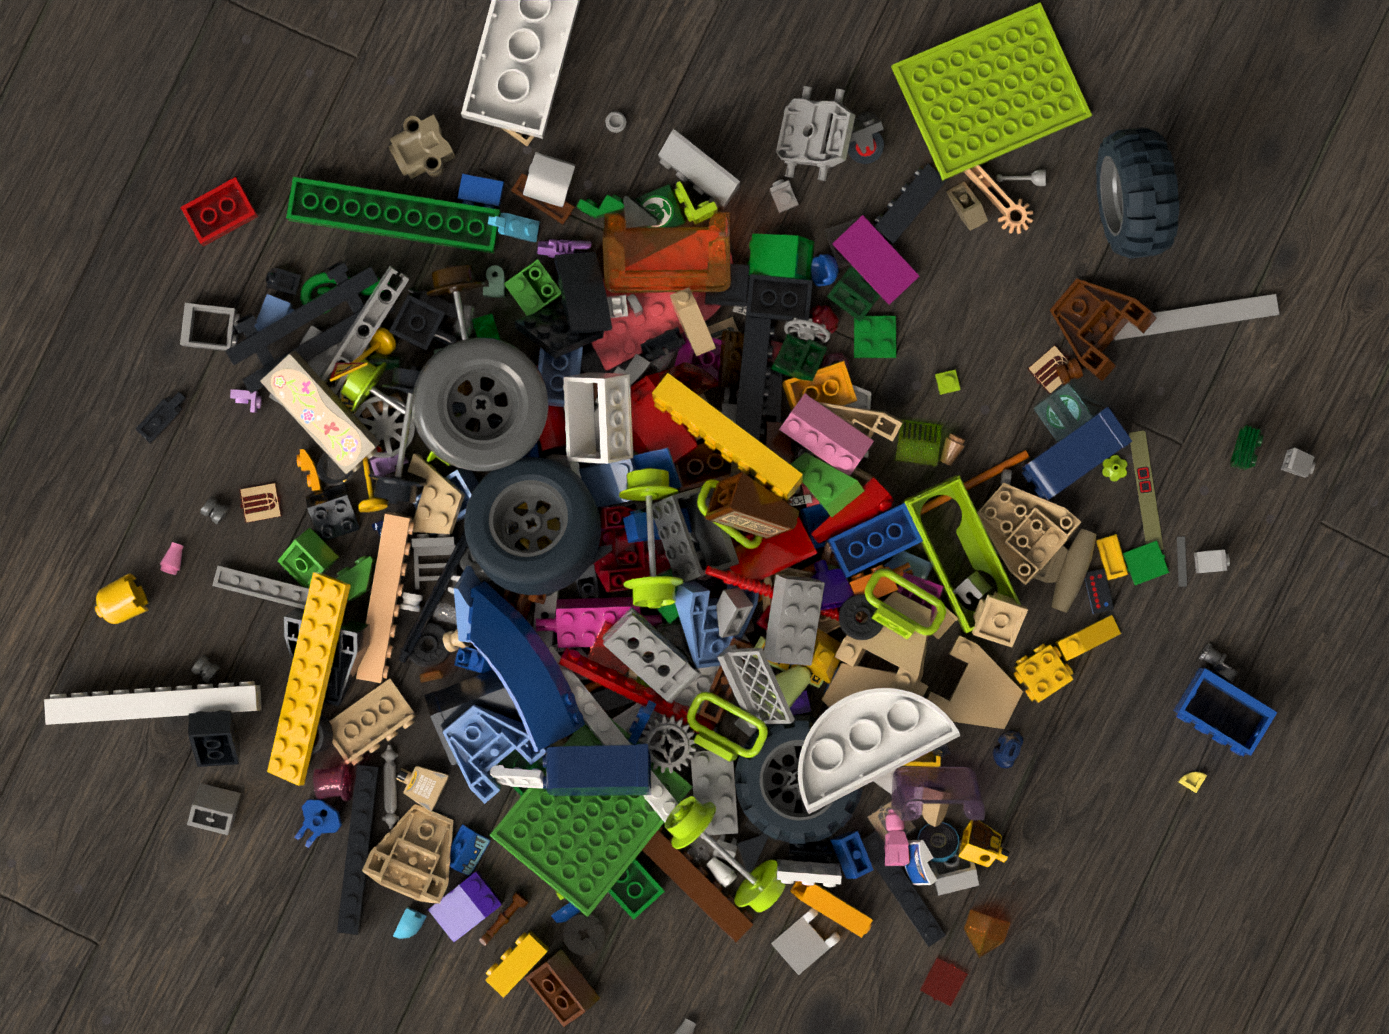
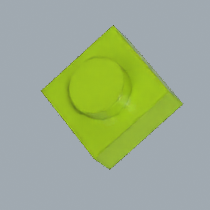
(947, 382)

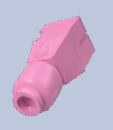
(896, 842)

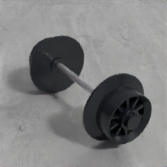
(396, 487)

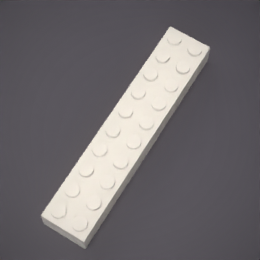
(151, 704)

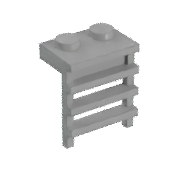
(429, 547)

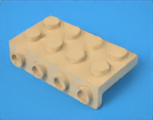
(370, 722)

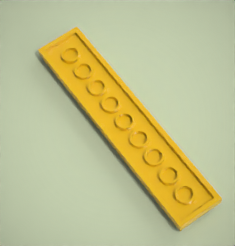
(308, 678)

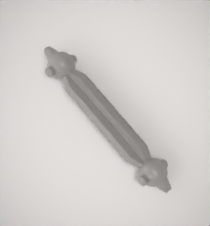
(390, 791)

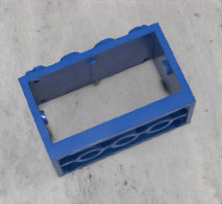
(1267, 713)

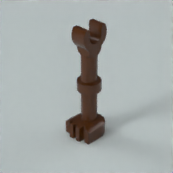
(503, 918)

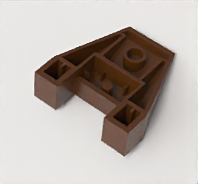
(1093, 318)

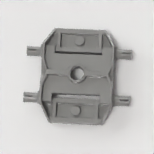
(800, 116)

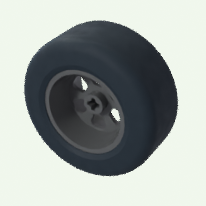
(536, 569)

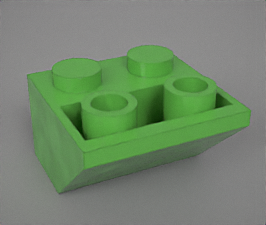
(533, 288)
(358, 577)

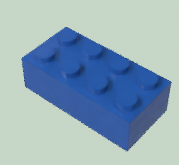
(874, 540)

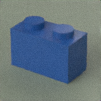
(480, 191)
(852, 855)

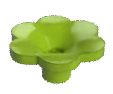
(1109, 470)

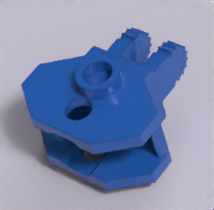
(317, 822)

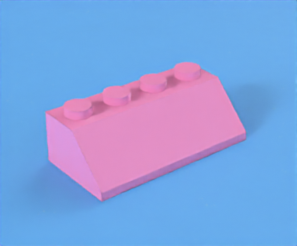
(826, 435)

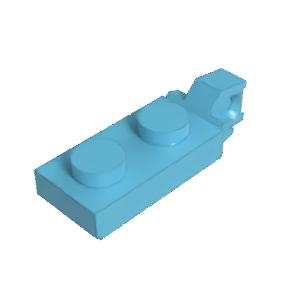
(516, 226)

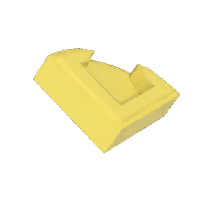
(1193, 780)

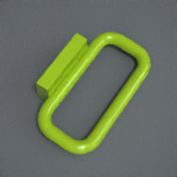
(701, 502)
(896, 620)
(718, 744)

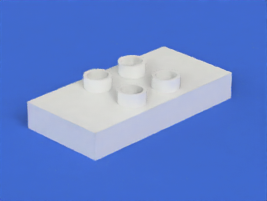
(520, 64)

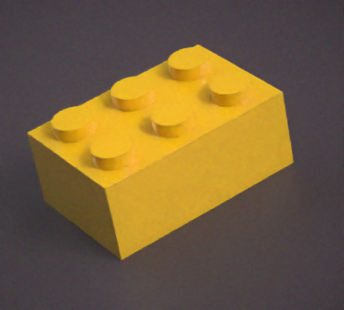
(516, 963)

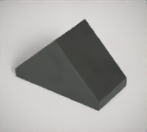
(637, 215)

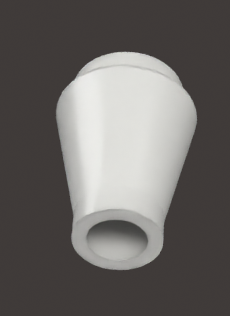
(722, 872)

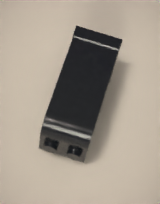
(451, 702)

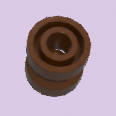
(1069, 371)

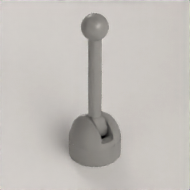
(1038, 177)

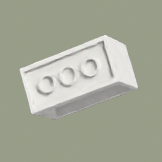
(614, 417)

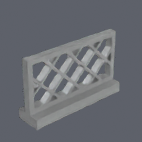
(747, 692)

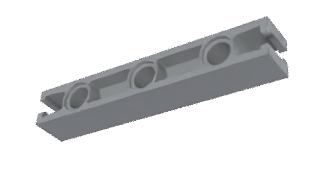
(372, 316)

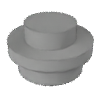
(615, 122)

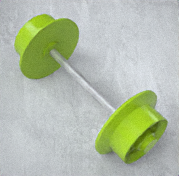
(363, 382)
(646, 486)
(690, 820)

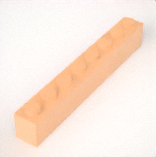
(384, 595)

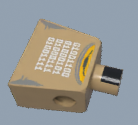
(423, 785)

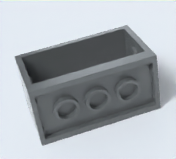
(678, 546)

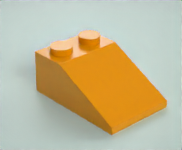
(828, 386)

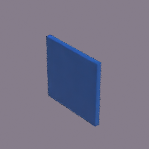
(661, 460)

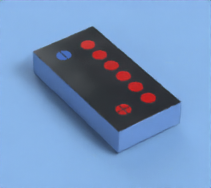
(1098, 591)

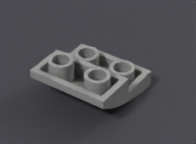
(549, 179)

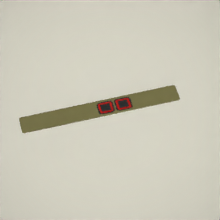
(1145, 488)

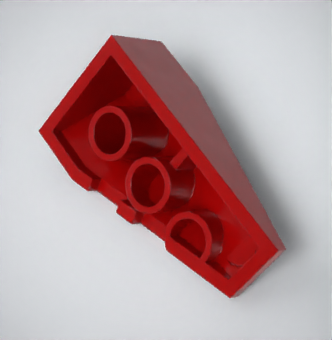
(864, 507)

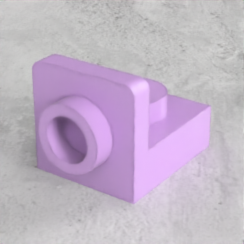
(243, 396)

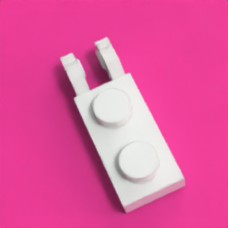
(517, 777)

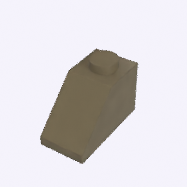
(967, 206)

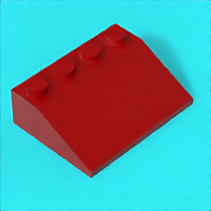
(773, 553)

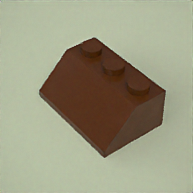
(562, 988)

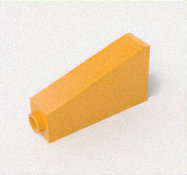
(832, 907)

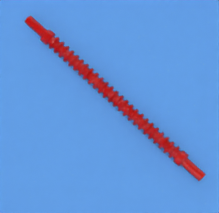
(757, 587)

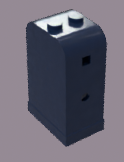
(1076, 454)
(597, 770)

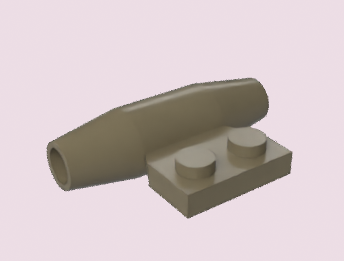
(1069, 570)

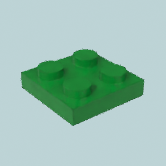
(875, 337)

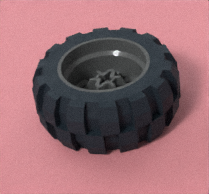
(1137, 192)
(774, 815)

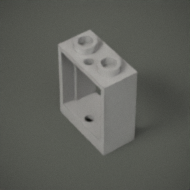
(188, 324)

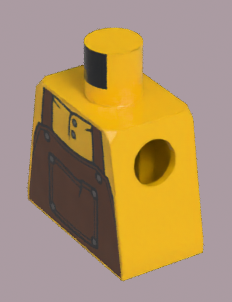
(981, 844)

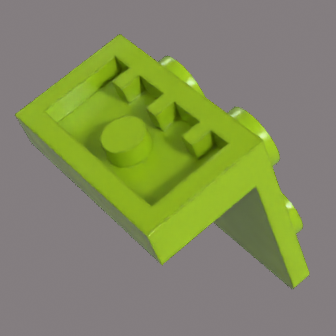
(704, 211)

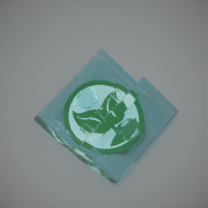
(1063, 412)

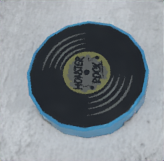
(940, 841)

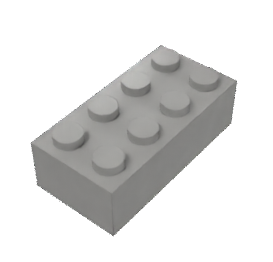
(793, 620)
(715, 783)

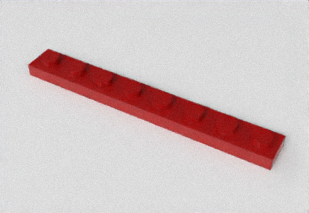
(628, 687)

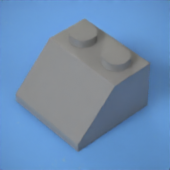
(954, 874)

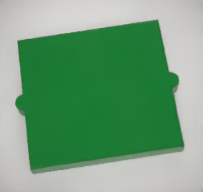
(1145, 562)

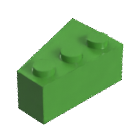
(828, 485)

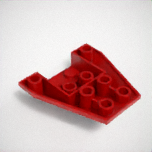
(654, 428)

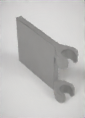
(802, 944)

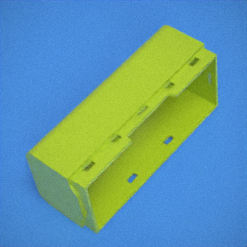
(973, 539)

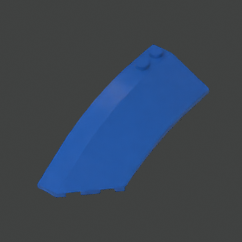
(523, 667)

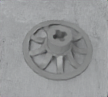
(385, 426)

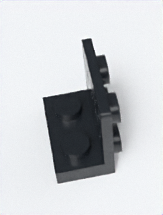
(332, 512)

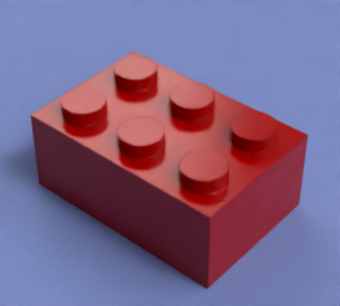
(219, 211)

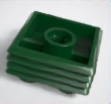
(1246, 444)

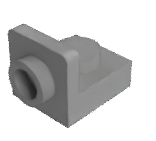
(783, 196)

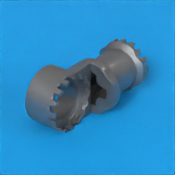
(1216, 659)

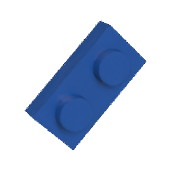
(638, 727)

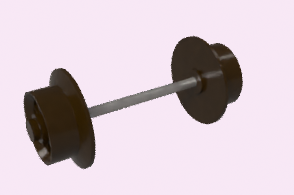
(453, 281)

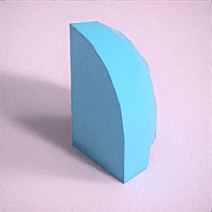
(409, 923)

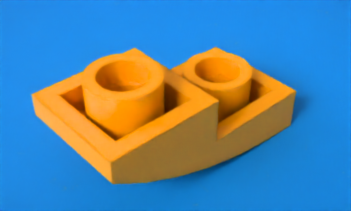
(307, 464)

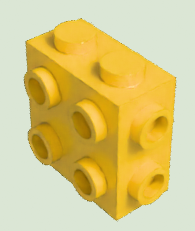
(1042, 672)

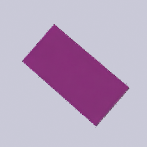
(875, 260)

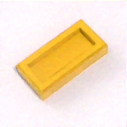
(1111, 557)

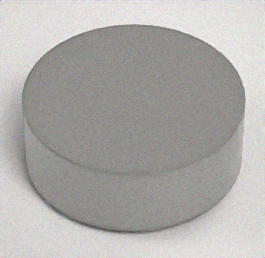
(1006, 477)

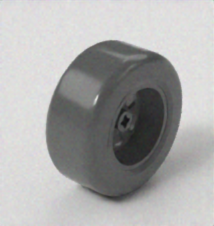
(522, 417)

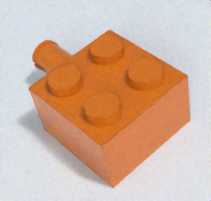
(884, 584)

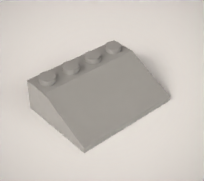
(698, 169)

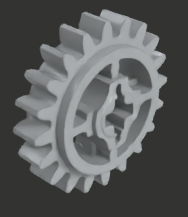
(676, 742)

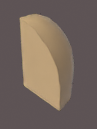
(934, 813)

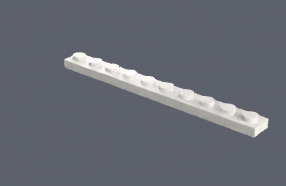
(609, 734)

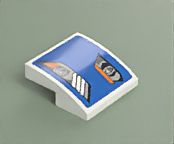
(918, 868)

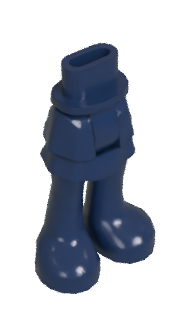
(1009, 750)

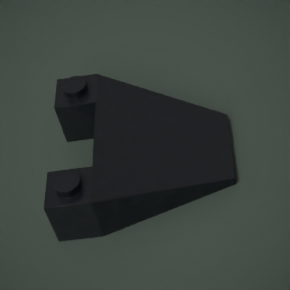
(349, 652)

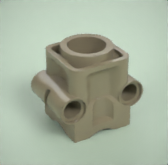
(419, 148)

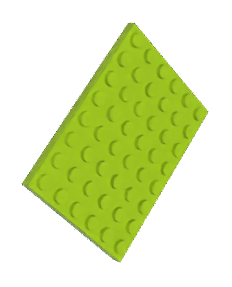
(991, 91)

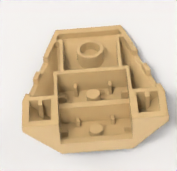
(414, 856)

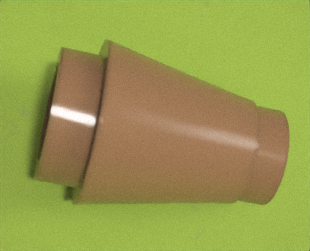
(952, 447)

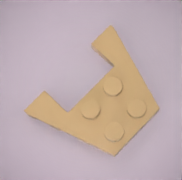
(438, 502)

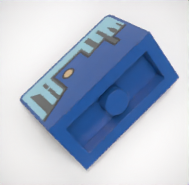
(467, 850)

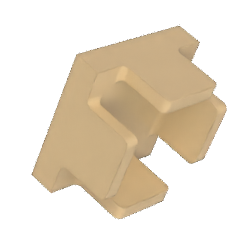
(999, 619)

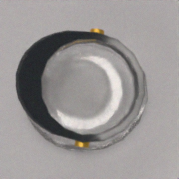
(331, 472)

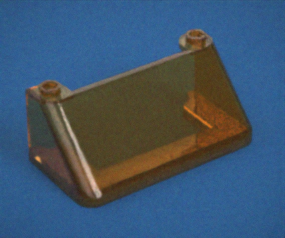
(667, 257)

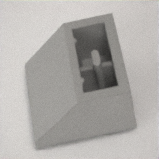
(214, 809)

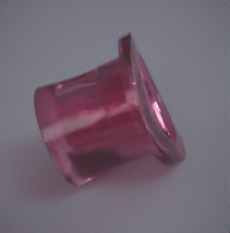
(333, 782)

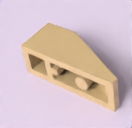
(692, 321)

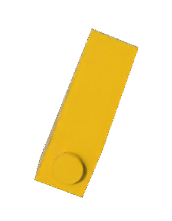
(1088, 638)

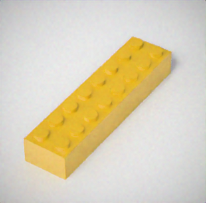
(727, 437)

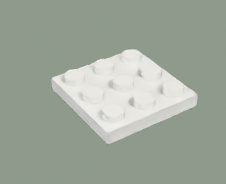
(808, 872)

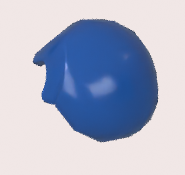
(824, 270)

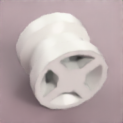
(411, 602)

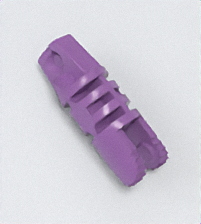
(559, 247)

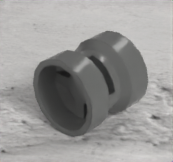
(214, 510)
(205, 669)

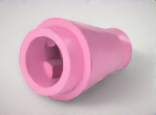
(172, 560)

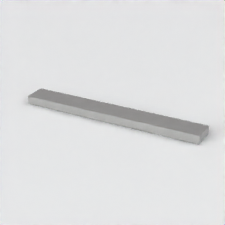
(1206, 316)

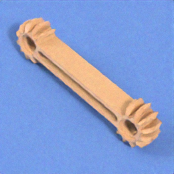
(983, 182)

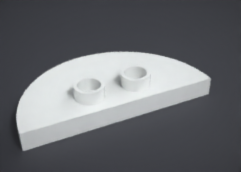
(867, 739)

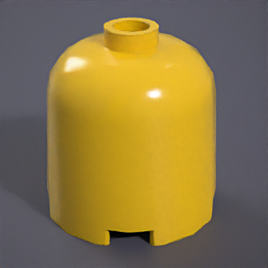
(121, 600)

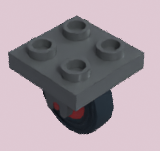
(865, 141)

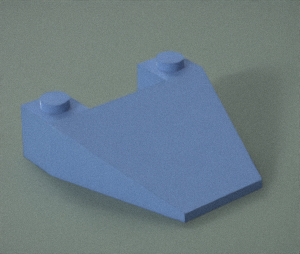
(700, 622)
(481, 741)

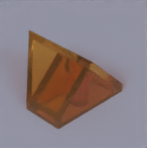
(985, 931)

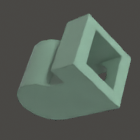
(496, 280)

